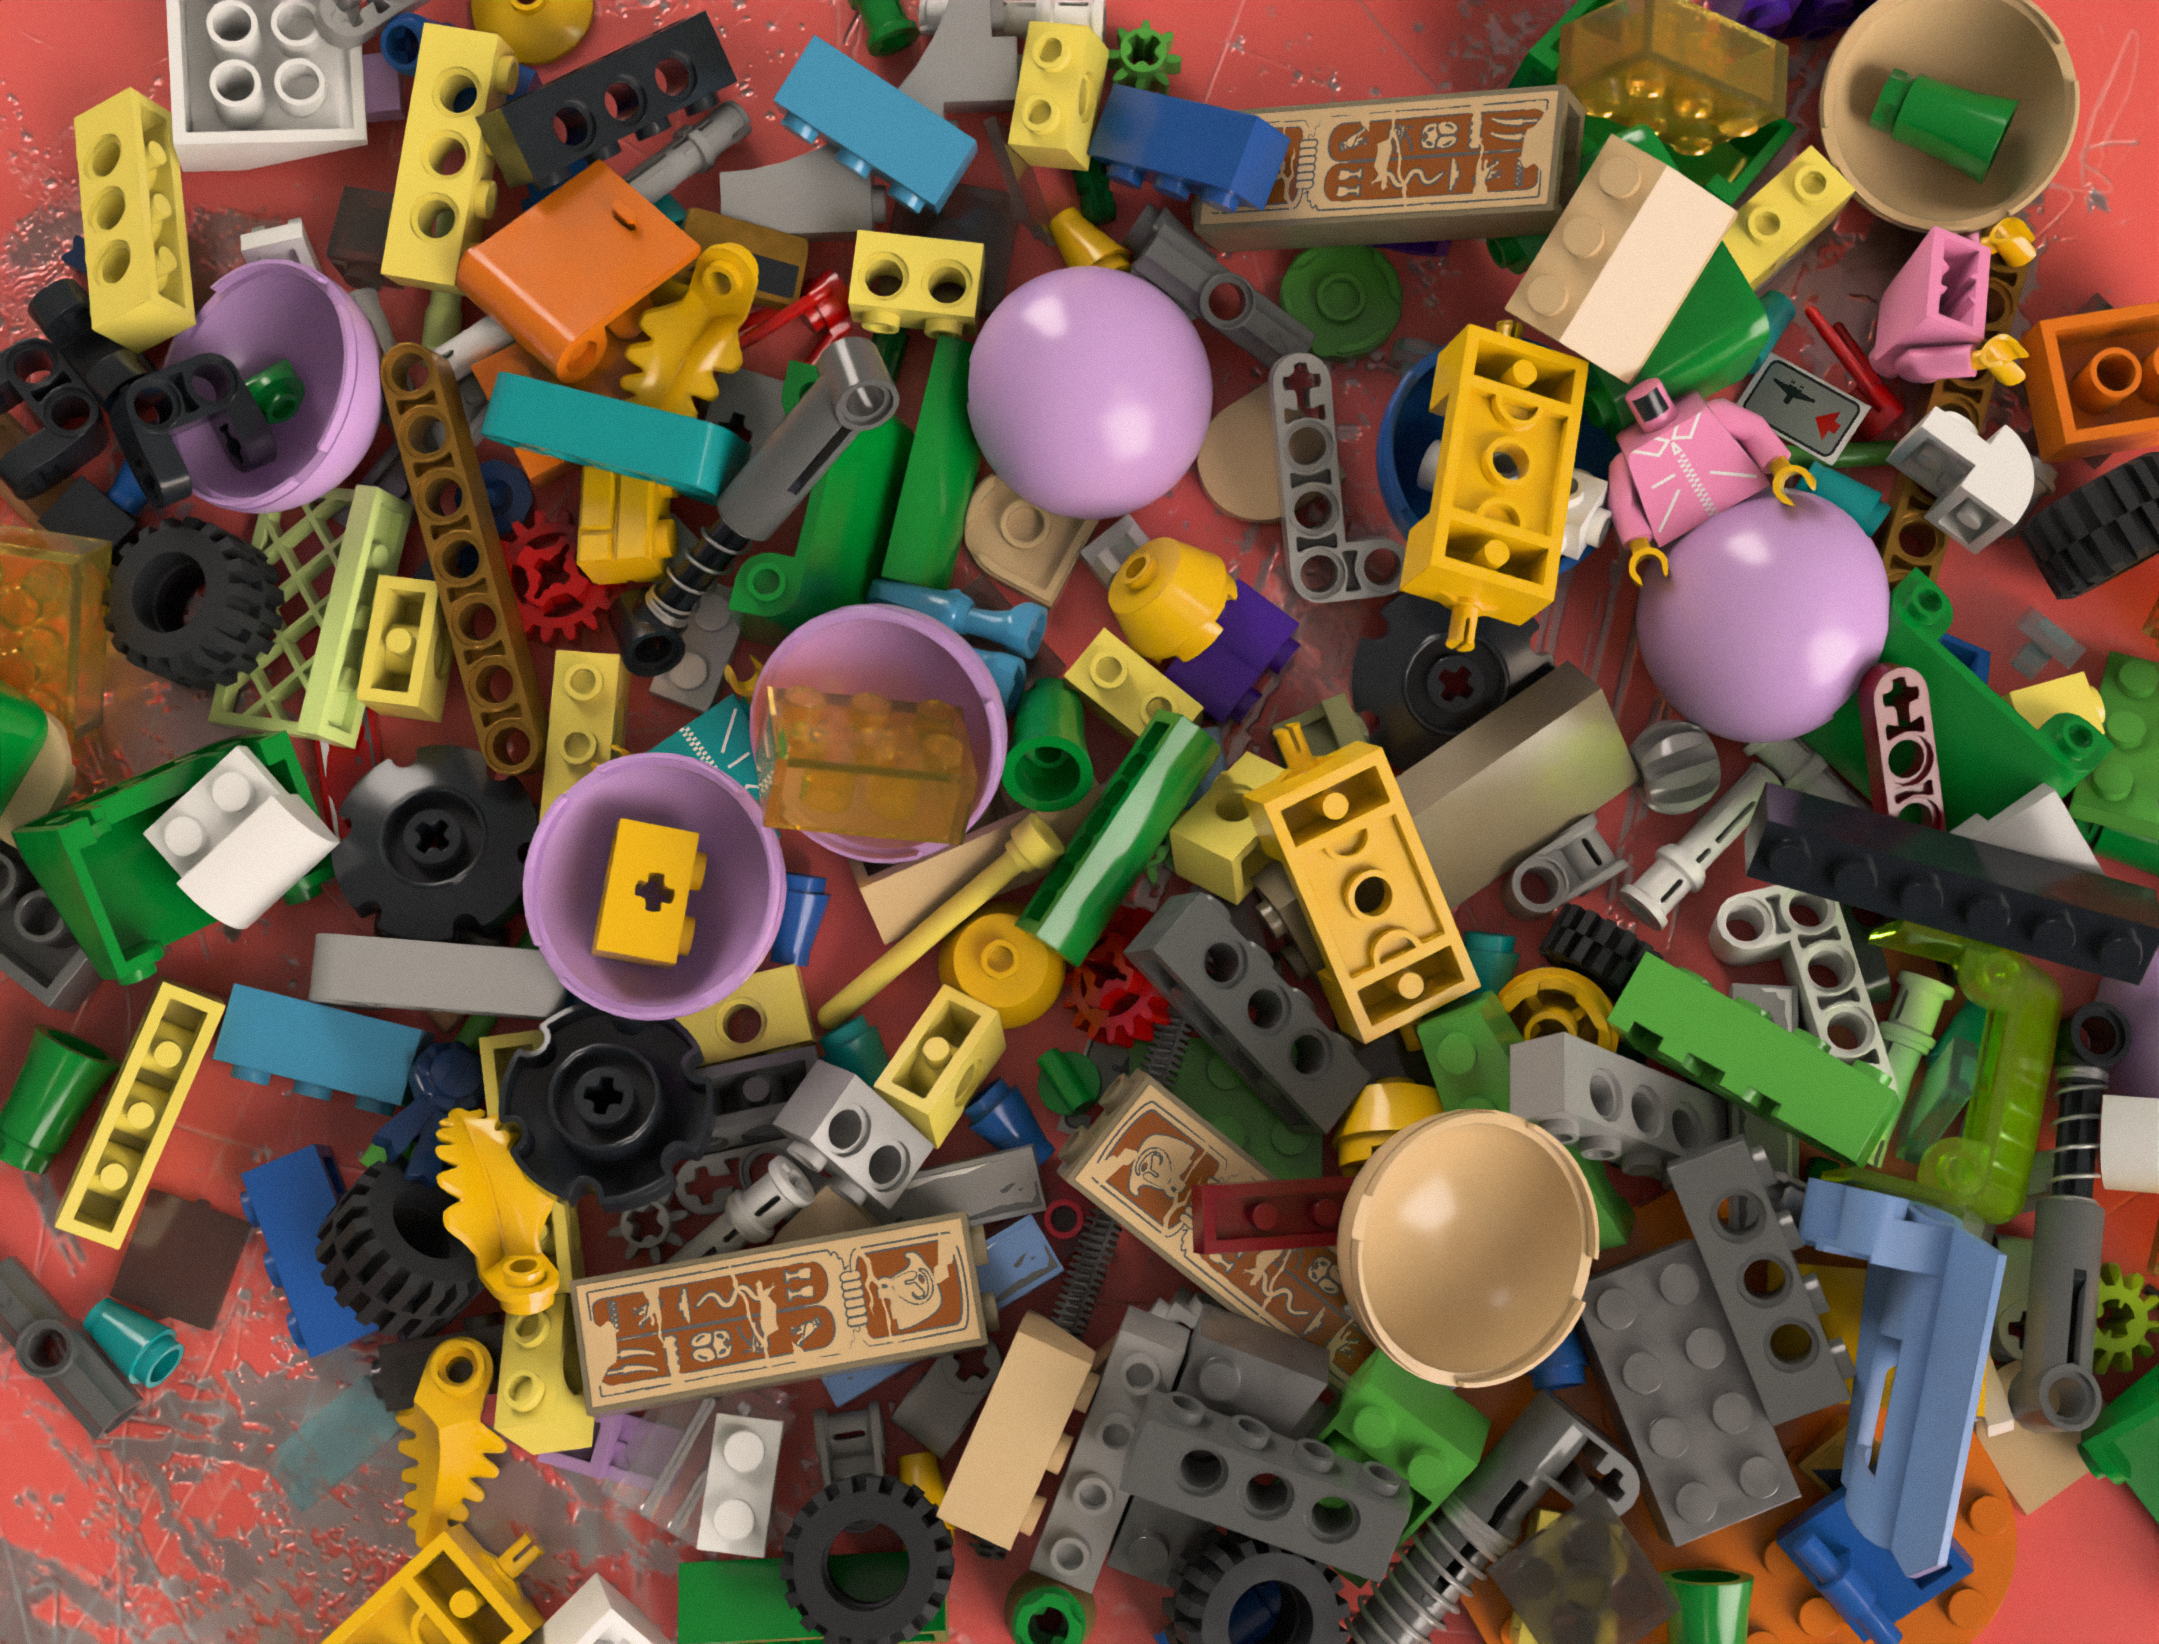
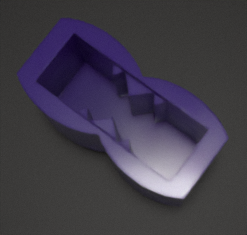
(1225, 674)

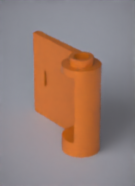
(574, 268)

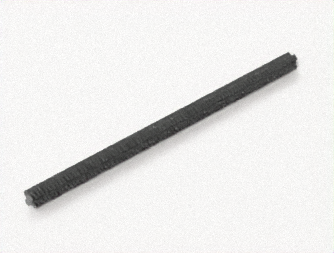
(1101, 1232)

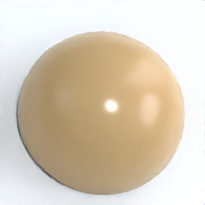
(1971, 44)
(1468, 1247)

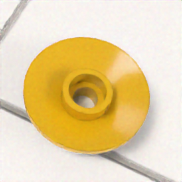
(535, 31)

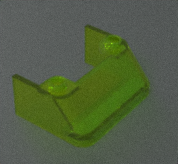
(1990, 1167)

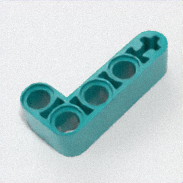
(615, 436)

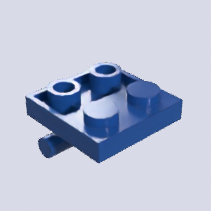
(1858, 1576)

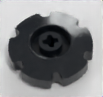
(1401, 670)
(440, 800)
(632, 1147)

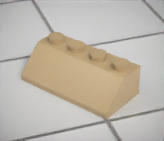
(911, 891)

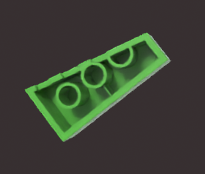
(1753, 1061)
(1470, 1065)

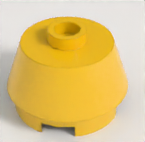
(1170, 599)
(1001, 965)
(1559, 1001)
(1378, 1115)

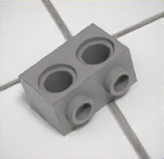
(852, 1135)

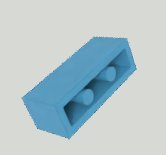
(874, 127)
(319, 1049)

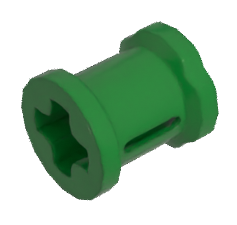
(886, 26)

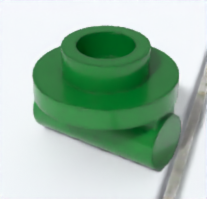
(277, 391)
(1068, 1082)

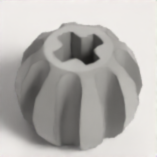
(1675, 766)

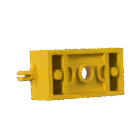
(1491, 539)
(1331, 829)
(450, 1597)

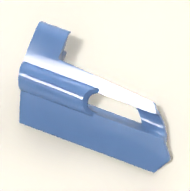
(1933, 1316)

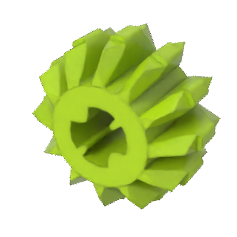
(2129, 1320)

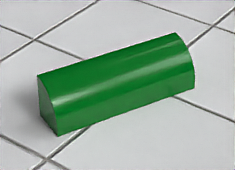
(937, 477)
(1119, 836)
(748, 1605)

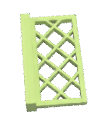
(331, 676)

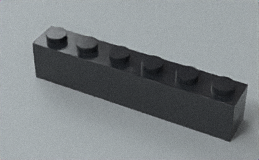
(1952, 883)

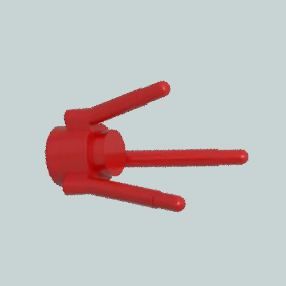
(820, 305)
(1869, 386)

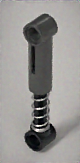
(847, 398)
(2069, 1234)

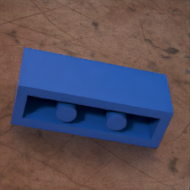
(1188, 149)
(289, 1205)

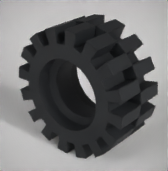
(1594, 949)

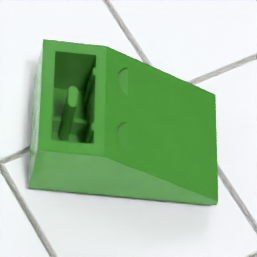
(1408, 1426)

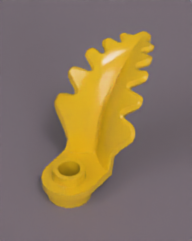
(694, 334)
(496, 1211)
(448, 1439)

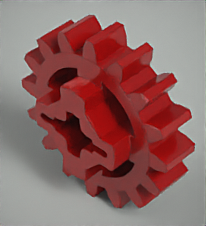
(547, 601)
(1106, 1003)

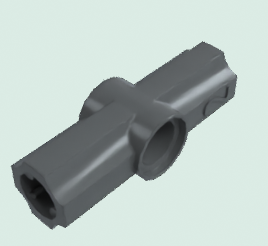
(1190, 277)
(85, 1376)

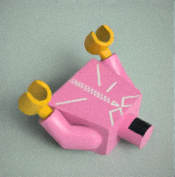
(1938, 307)
(1686, 466)

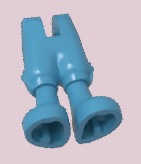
(1015, 629)

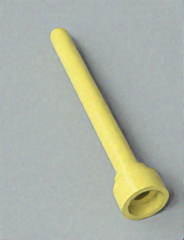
(1030, 847)

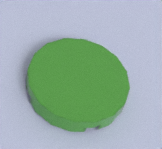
(1345, 298)

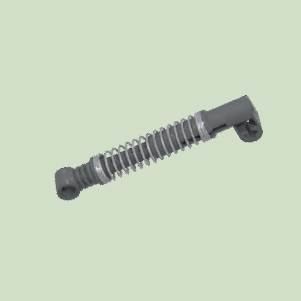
(1486, 1516)

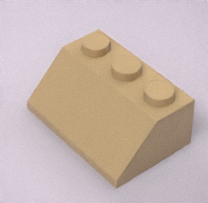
(1621, 259)
(1020, 1433)

